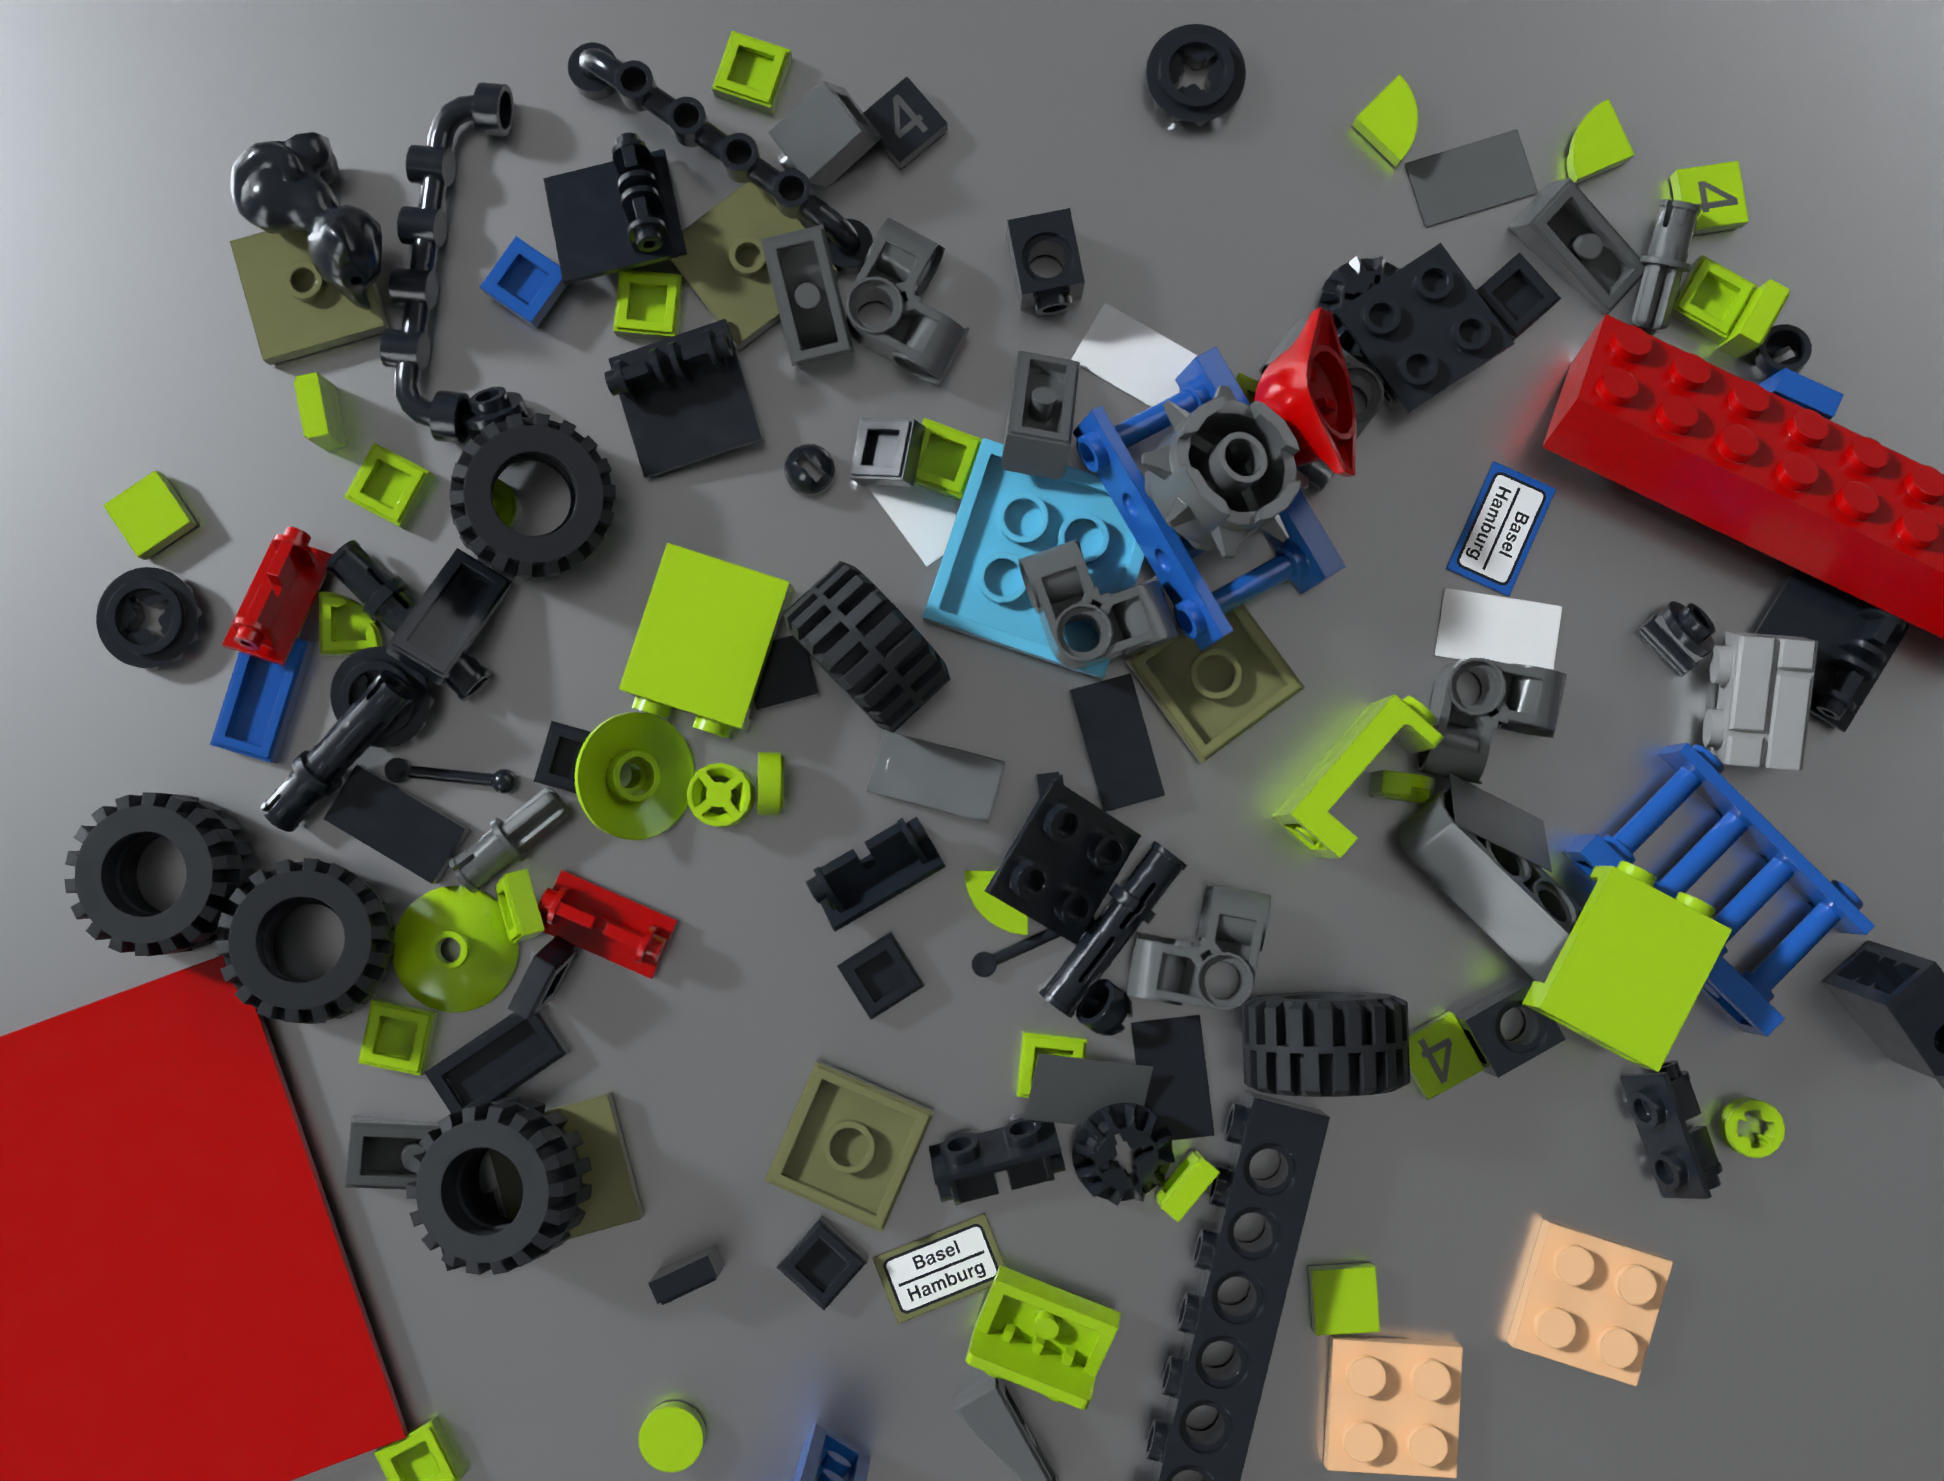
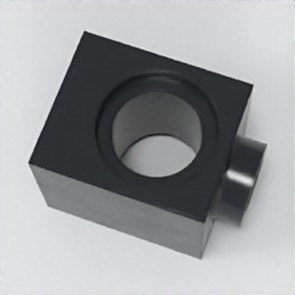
(1051, 235)
(1482, 1028)

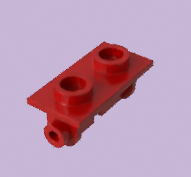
(279, 598)
(606, 923)

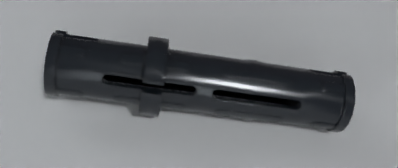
(391, 603)
(321, 770)
(1113, 929)

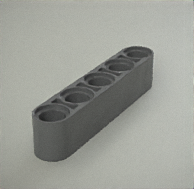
(1494, 887)

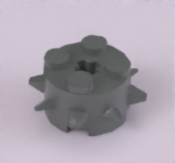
(1224, 472)

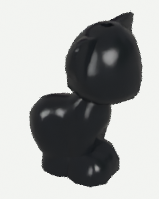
(288, 190)

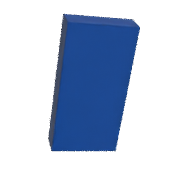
(261, 704)

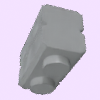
(1761, 700)

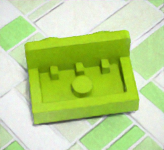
(1042, 1337)

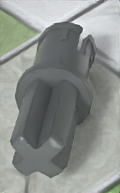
(1665, 263)
(509, 839)

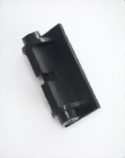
(897, 862)
(1679, 1157)
(967, 1162)

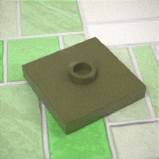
(729, 263)
(293, 304)
(1218, 690)
(849, 1145)
(614, 1189)

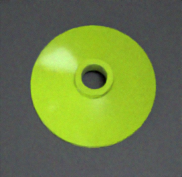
(659, 779)
(485, 958)

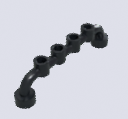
(598, 76)
(427, 230)

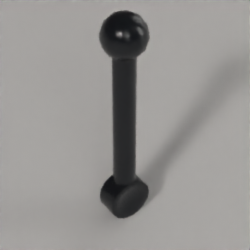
(401, 770)
(985, 963)

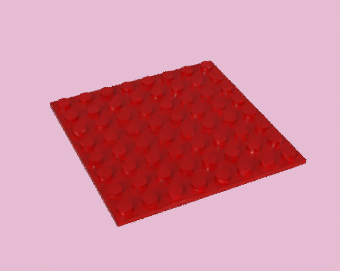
(172, 1254)

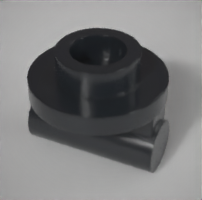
(490, 406)
(1679, 635)

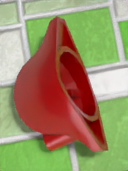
(1315, 395)

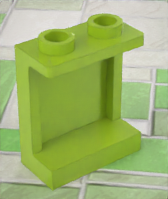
(704, 640)
(1307, 808)
(1631, 966)

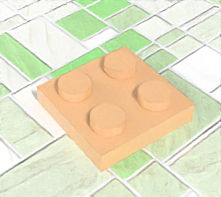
(1589, 1302)
(1392, 1406)

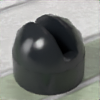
(1778, 342)
(799, 478)
(1105, 1008)

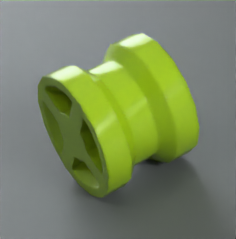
(706, 793)

